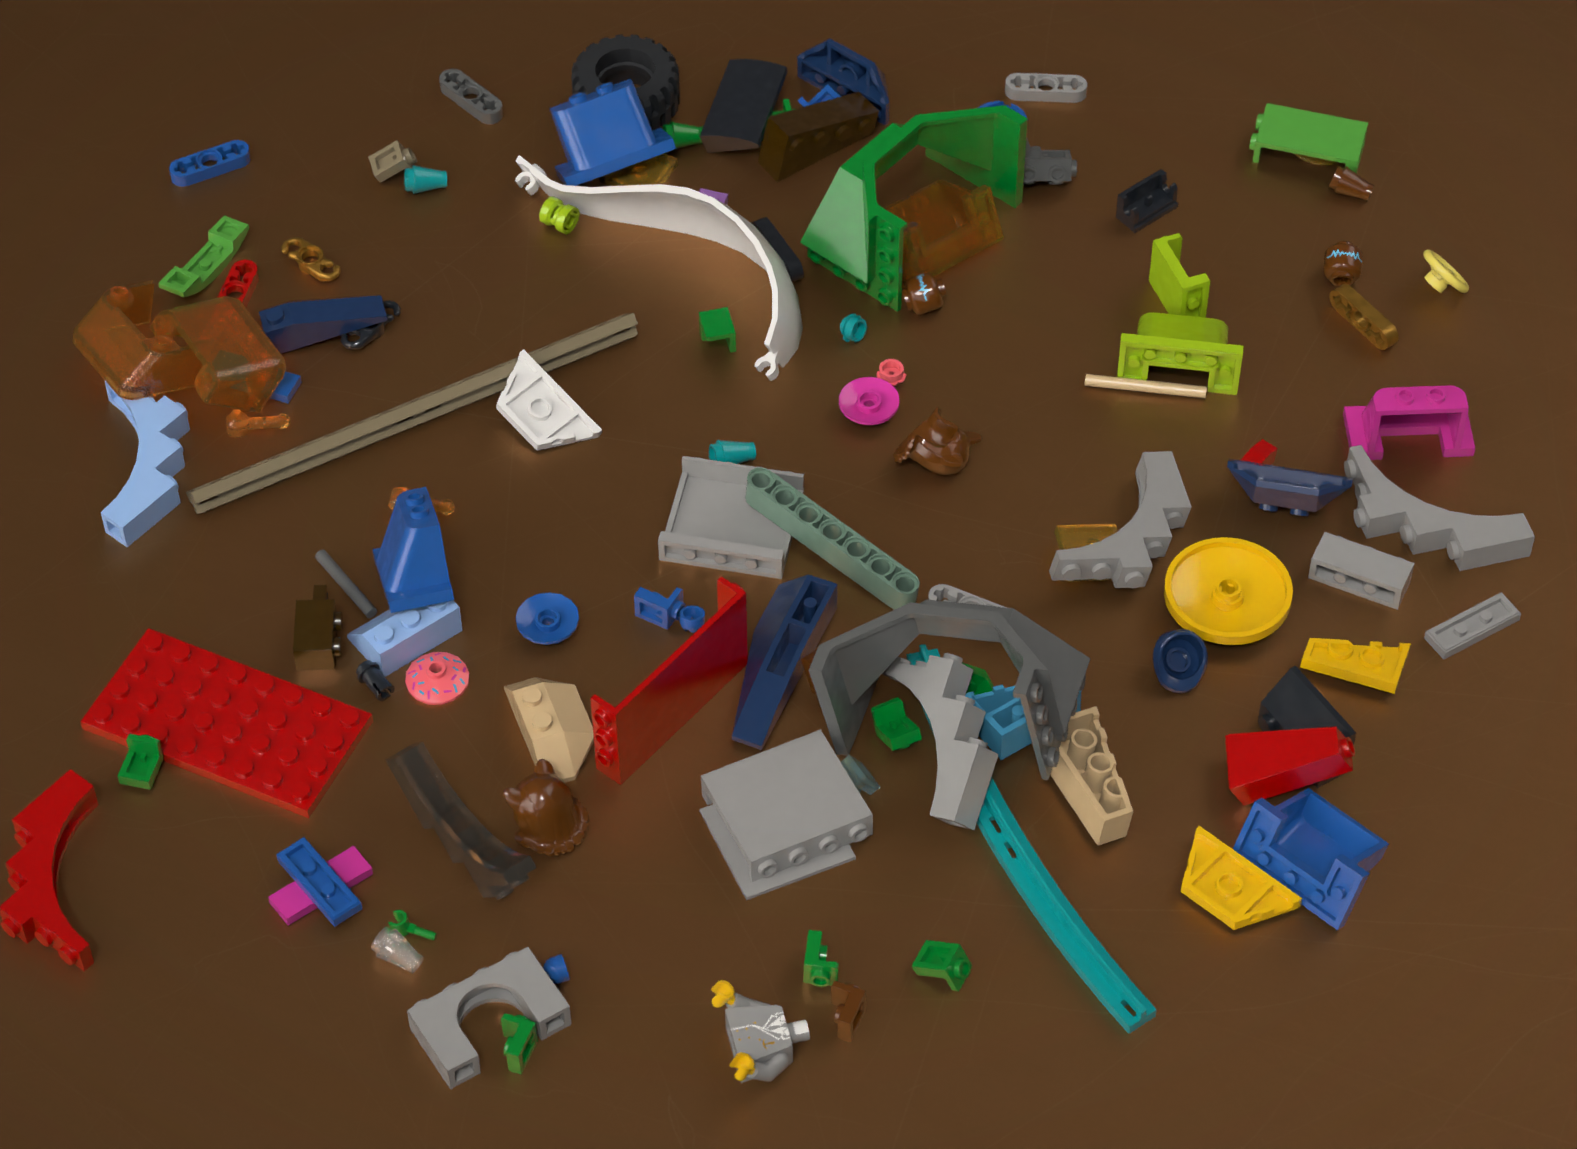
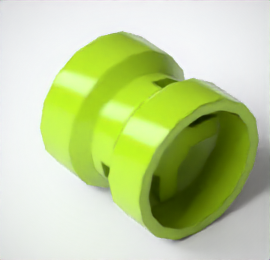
(560, 215)

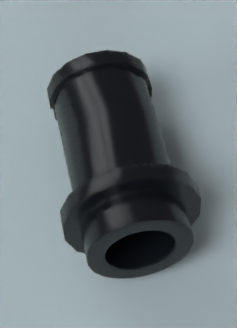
(369, 673)

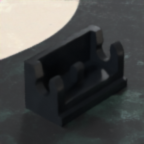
(1146, 201)

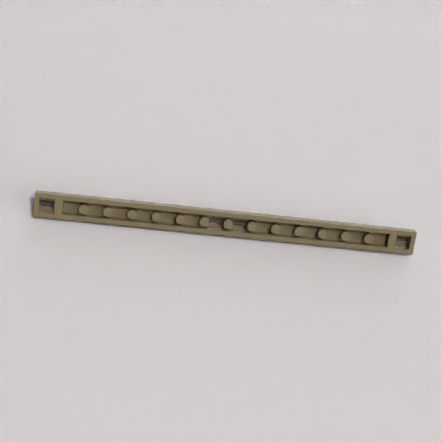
(385, 423)

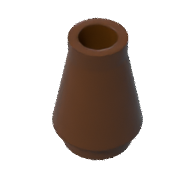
(1351, 184)

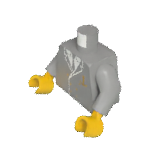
(757, 1034)

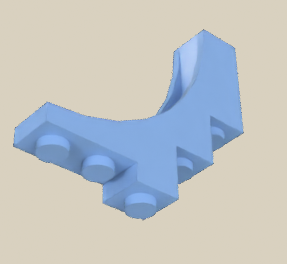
(151, 486)

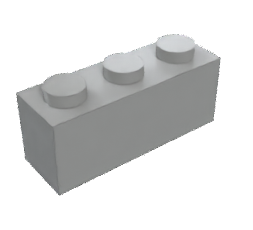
(1361, 570)

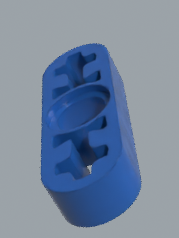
(188, 163)

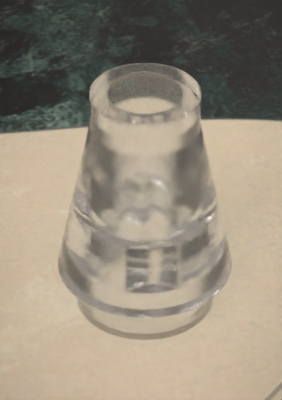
(396, 950)

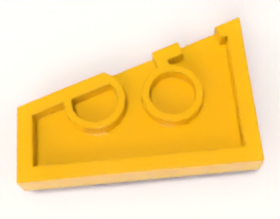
(1365, 665)

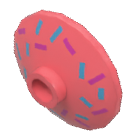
(437, 687)

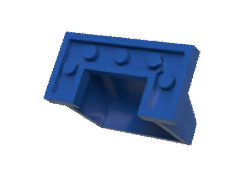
(605, 133)
(413, 555)
(1312, 852)

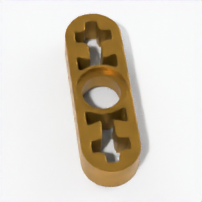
(1364, 317)

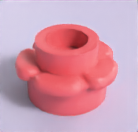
(891, 371)

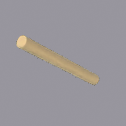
(1145, 386)

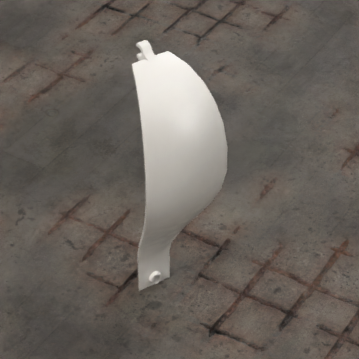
(694, 214)

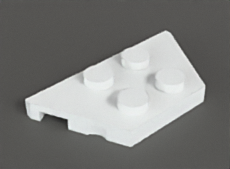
(542, 408)

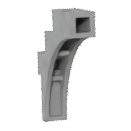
(1146, 536)
(1469, 538)
(962, 759)

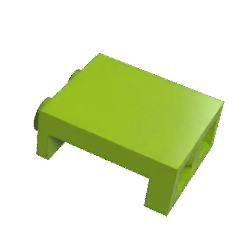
(1172, 285)

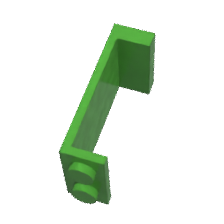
(1309, 135)

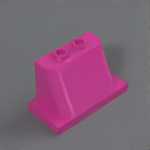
(1412, 412)

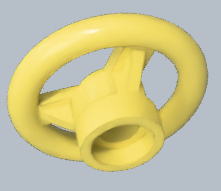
(1443, 274)

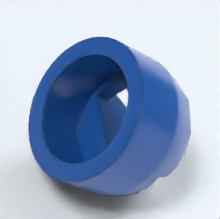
(692, 618)
(556, 969)

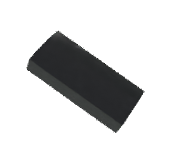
(743, 105)

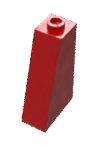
(1285, 760)

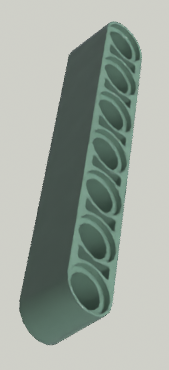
(831, 539)

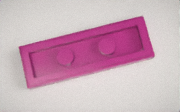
(293, 902)

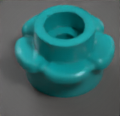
(853, 328)

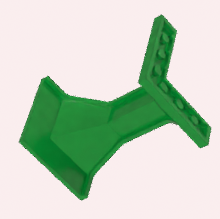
(866, 241)

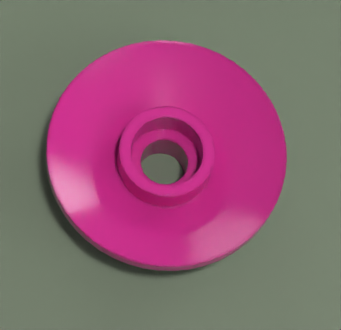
(869, 401)

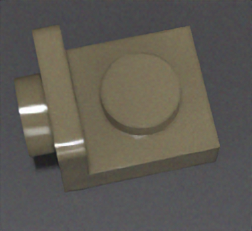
(391, 160)

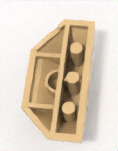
(552, 723)

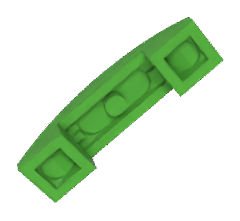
(210, 261)

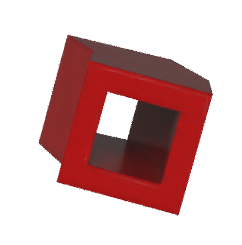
(1261, 453)

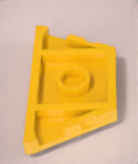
(1232, 885)

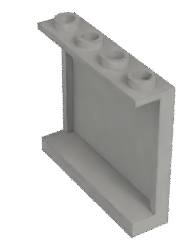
(717, 526)
(788, 804)

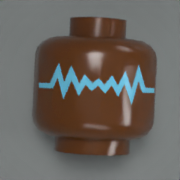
(1343, 263)
(924, 293)

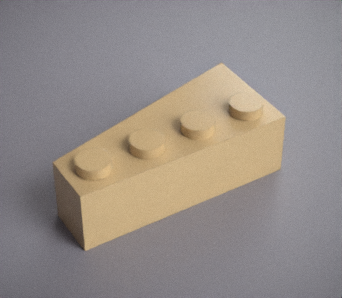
(1090, 779)

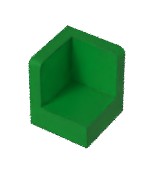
(717, 325)

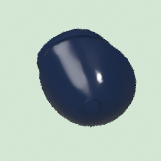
(1180, 660)

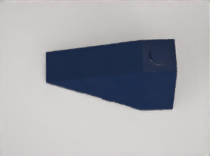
(316, 320)

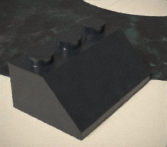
(1299, 705)

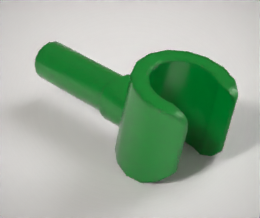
(405, 927)

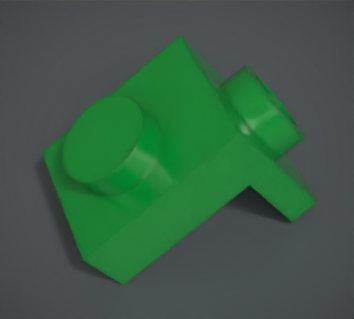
(893, 725)
(141, 761)

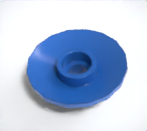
(543, 610)

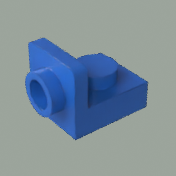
(658, 609)

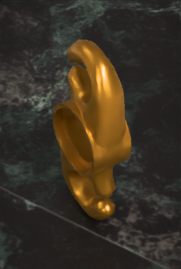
(315, 268)

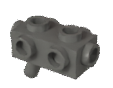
(1048, 165)

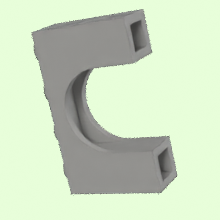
(514, 981)

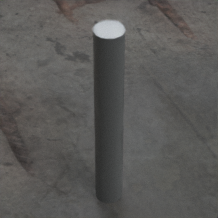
(346, 583)

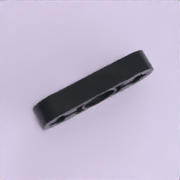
(789, 258)

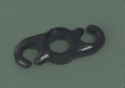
(368, 335)

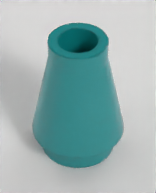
(424, 179)
(732, 451)

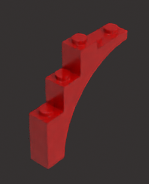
(33, 871)

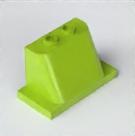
(1182, 344)

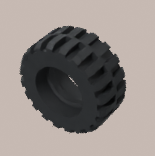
(637, 60)

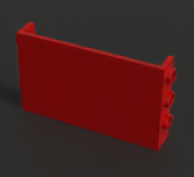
(674, 691)

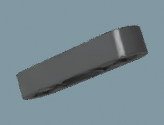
(475, 106)

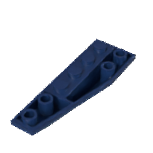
(782, 637)

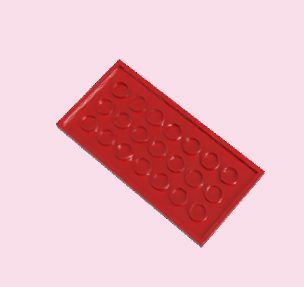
(229, 722)

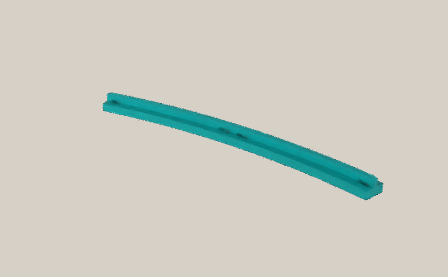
(1053, 908)

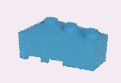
(1004, 721)

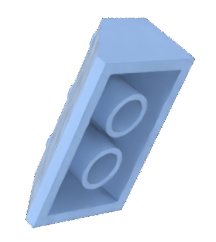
(405, 635)

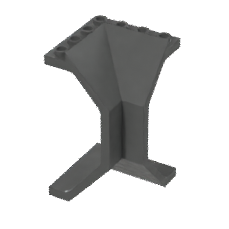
(1048, 667)

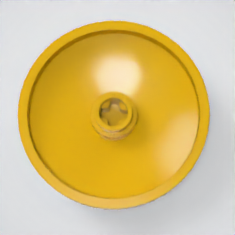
(1228, 591)

